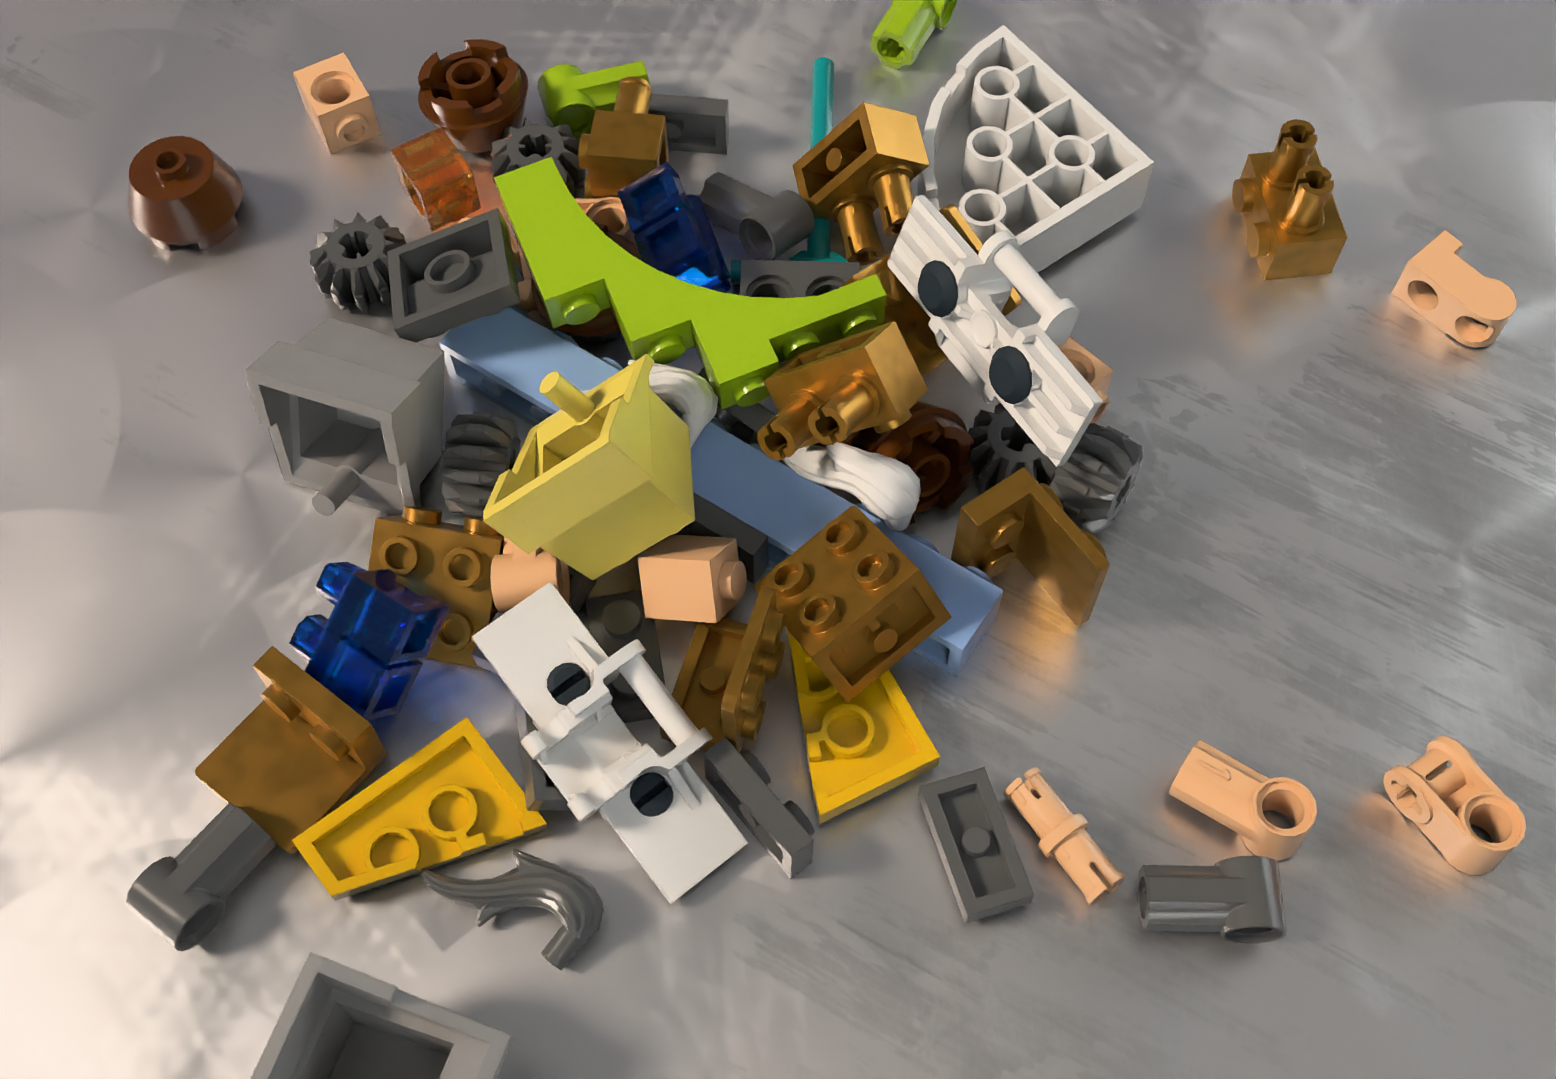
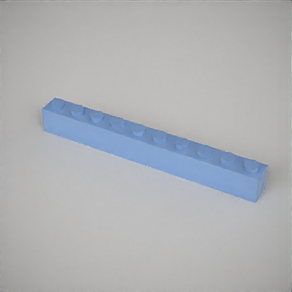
(512, 354)

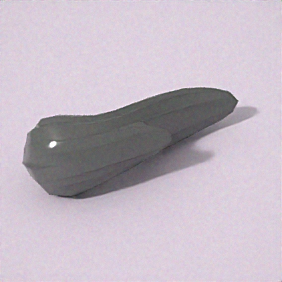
(535, 885)

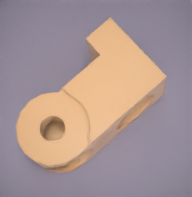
(1455, 293)

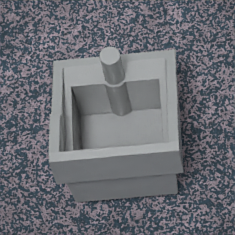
(352, 414)
(368, 1029)

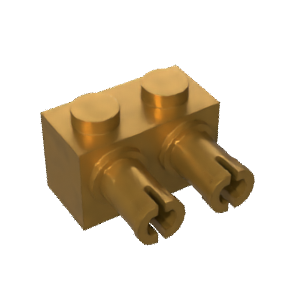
(623, 142)
(861, 168)
(1290, 207)
(842, 390)

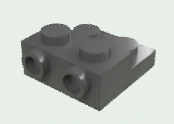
(454, 277)

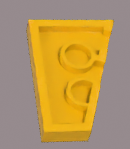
(856, 745)
(420, 815)

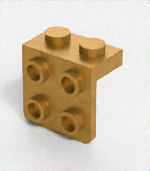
(443, 562)
(728, 670)

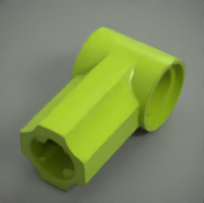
(907, 29)
(574, 96)

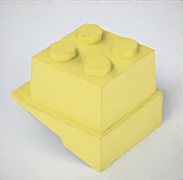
(598, 475)

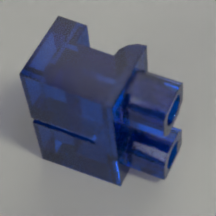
(674, 230)
(371, 639)

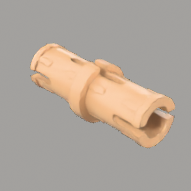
(1064, 836)

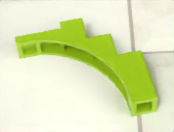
(660, 315)

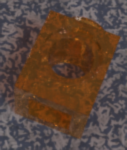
(436, 178)

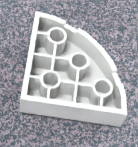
(1027, 153)

